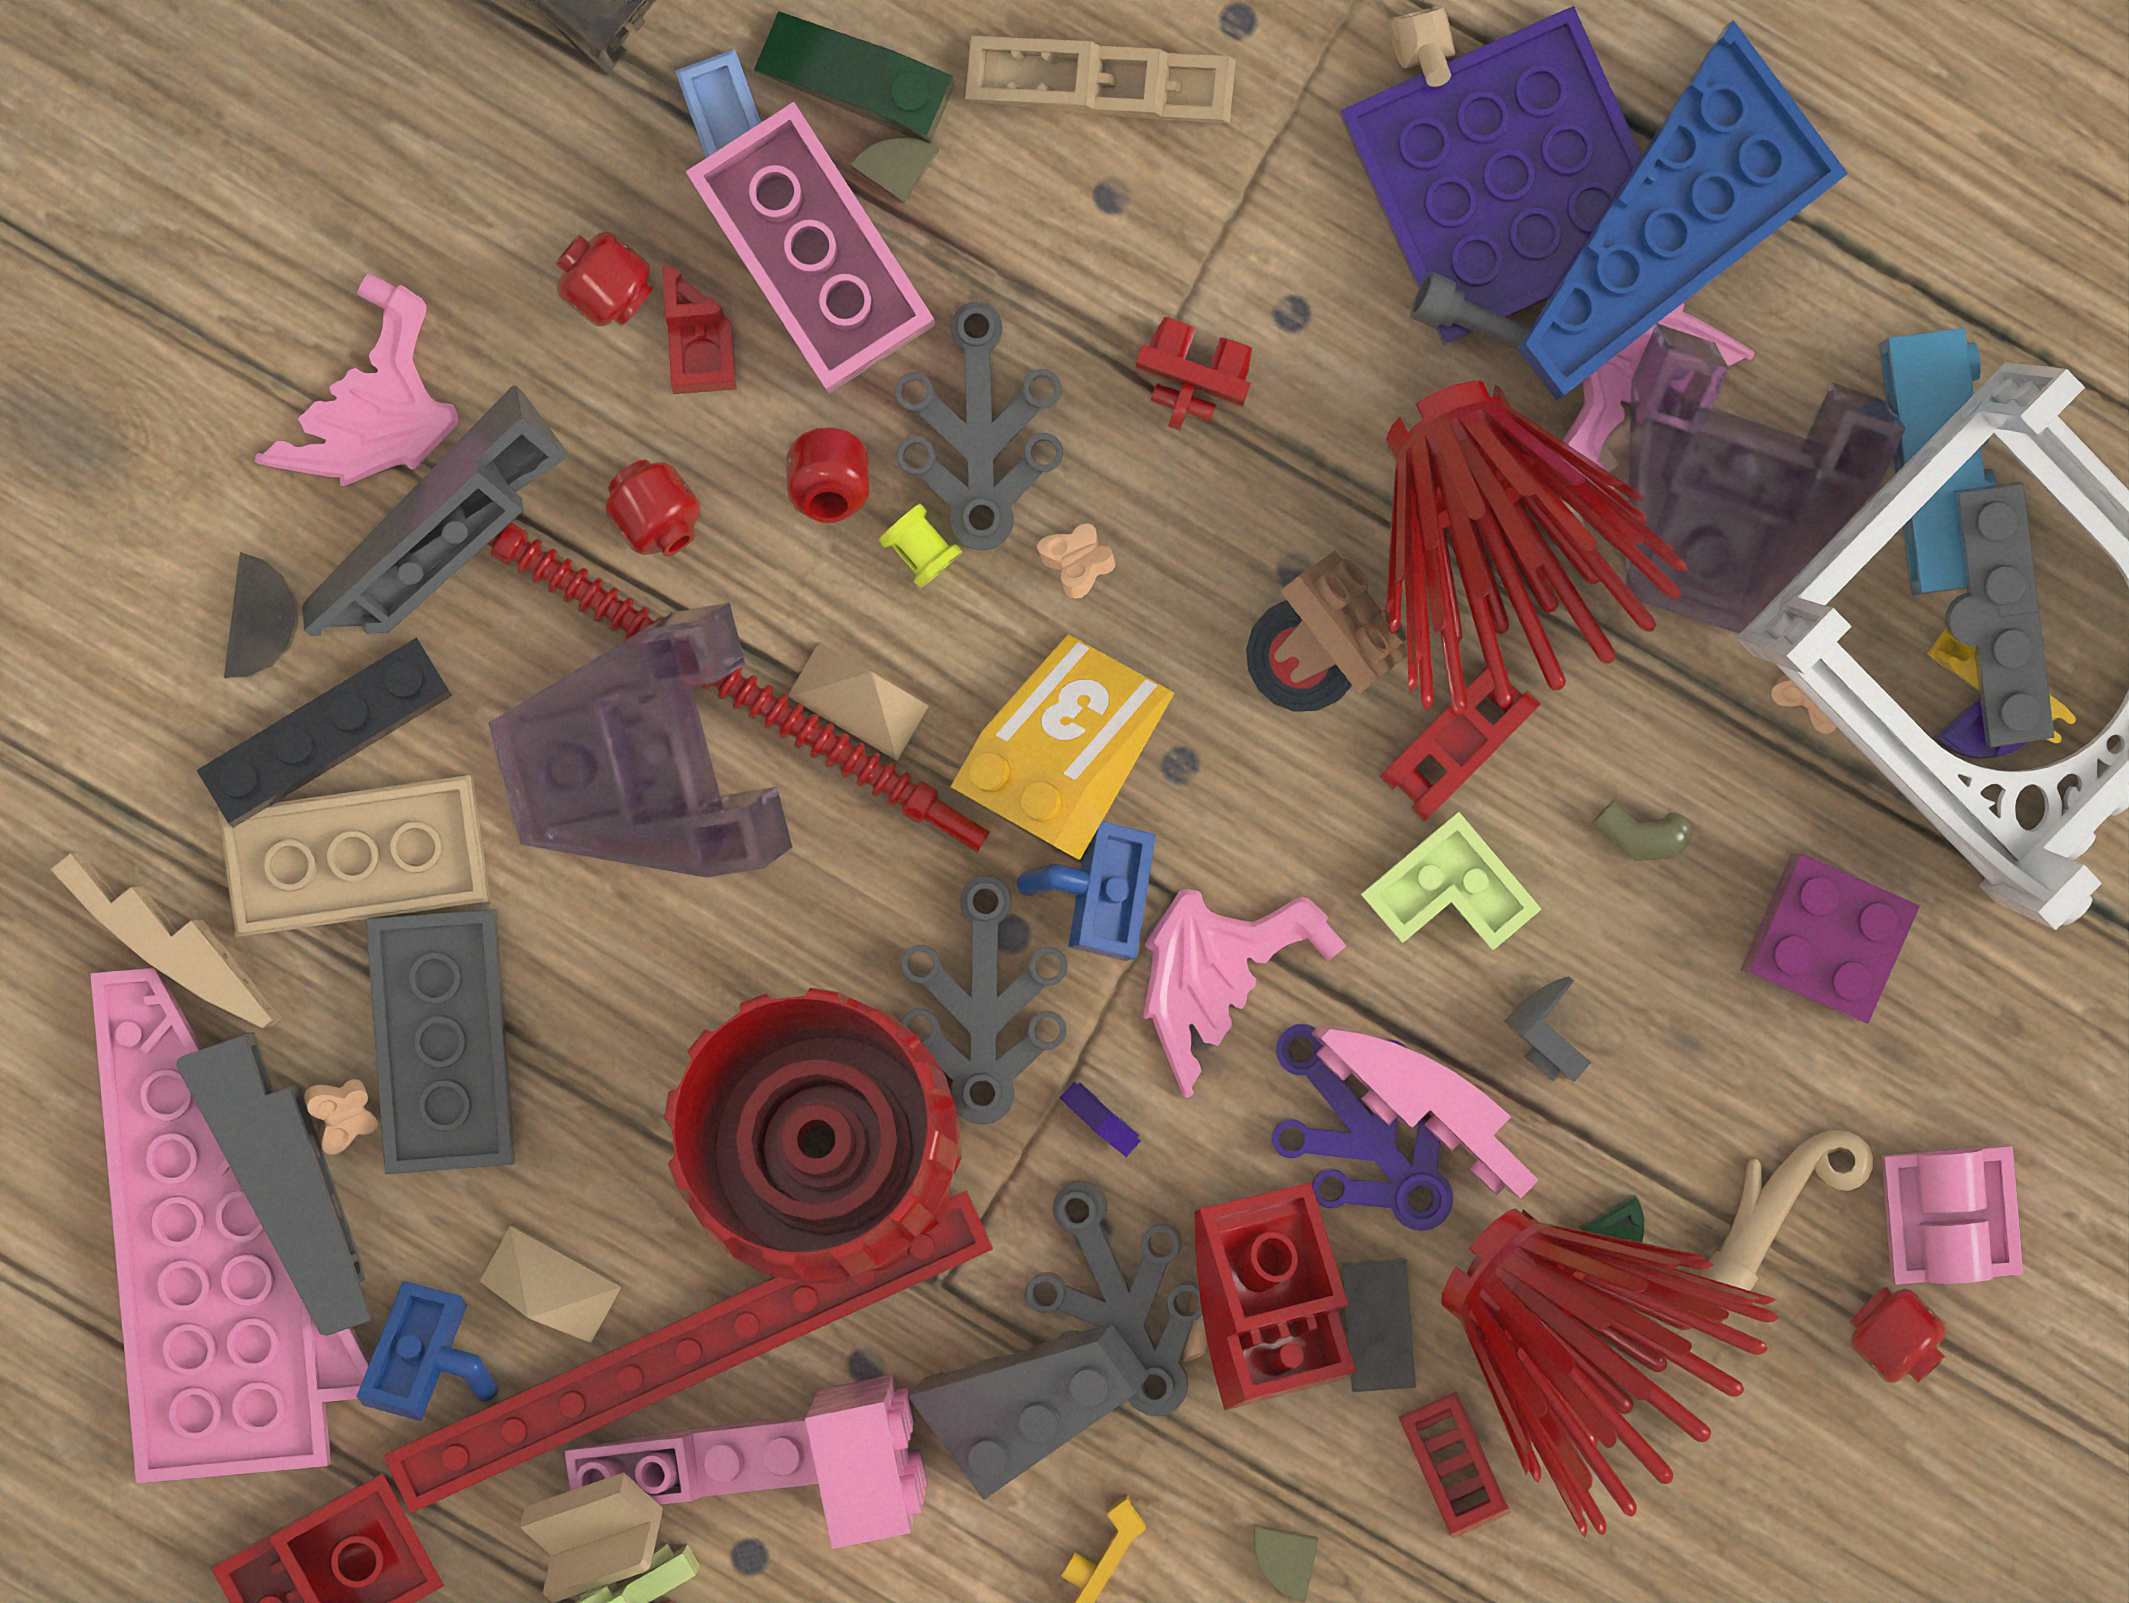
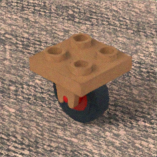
(1322, 639)

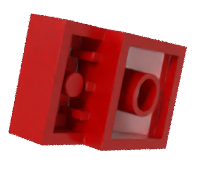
(1270, 1296)
(338, 1553)

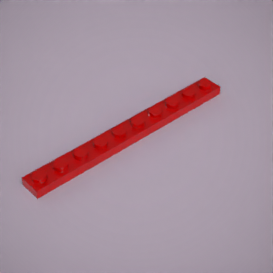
(664, 1365)

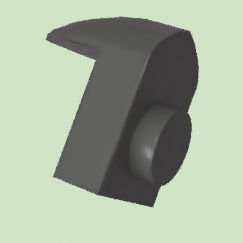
(1549, 1049)

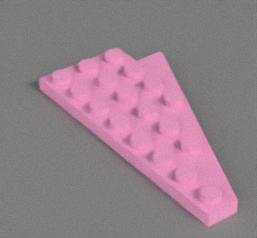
(212, 1327)

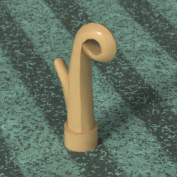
(1766, 1208)

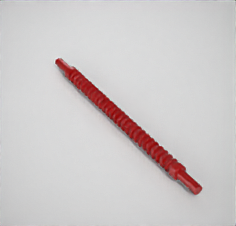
(917, 800)

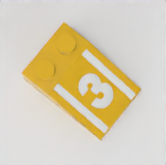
(1064, 745)

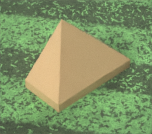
(858, 701)
(549, 1285)

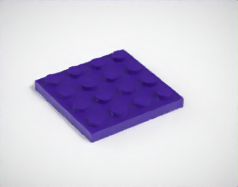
(1499, 164)

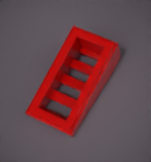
(1476, 1515)

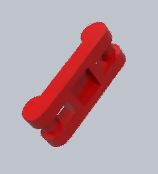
(1457, 745)

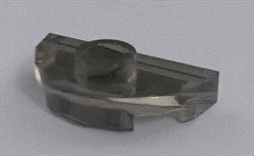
(261, 618)

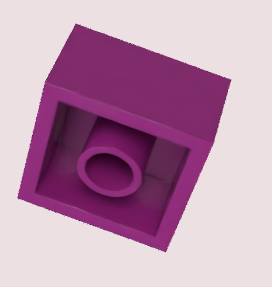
(1830, 937)

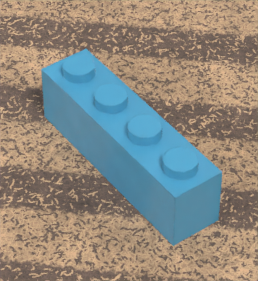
(1926, 384)

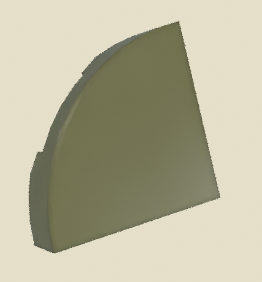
(896, 164)
(1286, 1559)

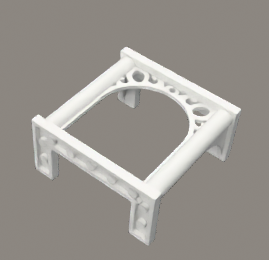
(1800, 634)

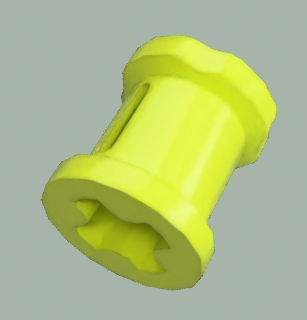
(920, 546)

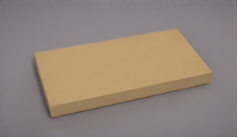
(356, 856)

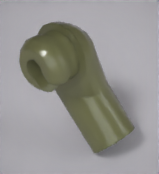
(1647, 839)

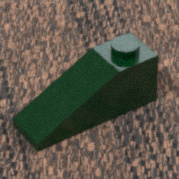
(856, 76)

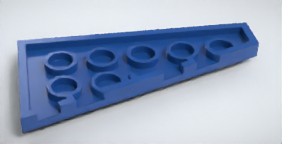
(1703, 194)

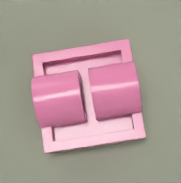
(1952, 1215)

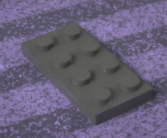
(440, 1041)

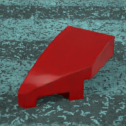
(697, 338)

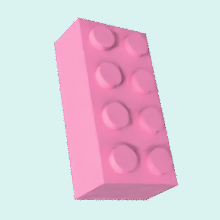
(811, 247)
(864, 1460)

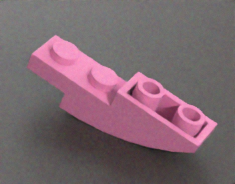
(1410, 1085)
(702, 1460)

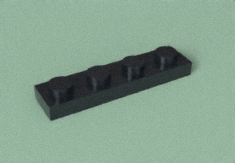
(324, 733)

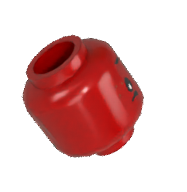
(603, 279)
(827, 474)
(652, 508)
(1898, 1335)

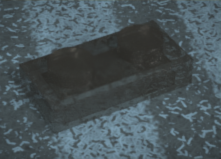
(1379, 1324)

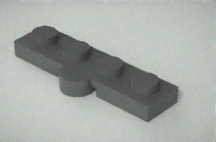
(2002, 614)

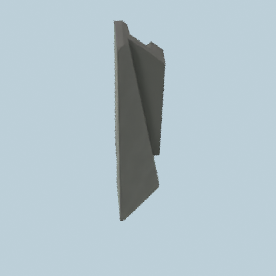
(439, 521)
(283, 1175)

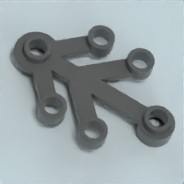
(979, 438)
(984, 1012)
(1122, 1306)

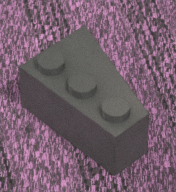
(1027, 1404)

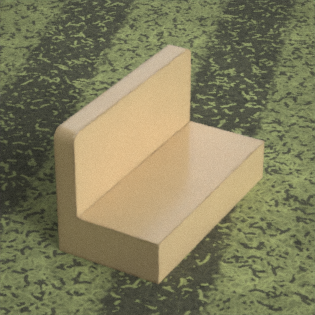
(594, 1535)

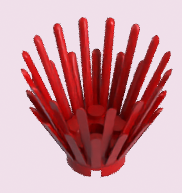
(1467, 474)
(1551, 1373)

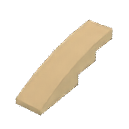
(1100, 79)
(185, 955)

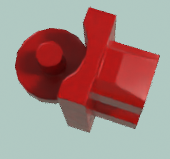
(1167, 359)

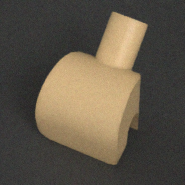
(1424, 40)

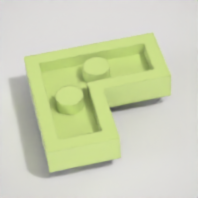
(1454, 869)
(665, 1573)

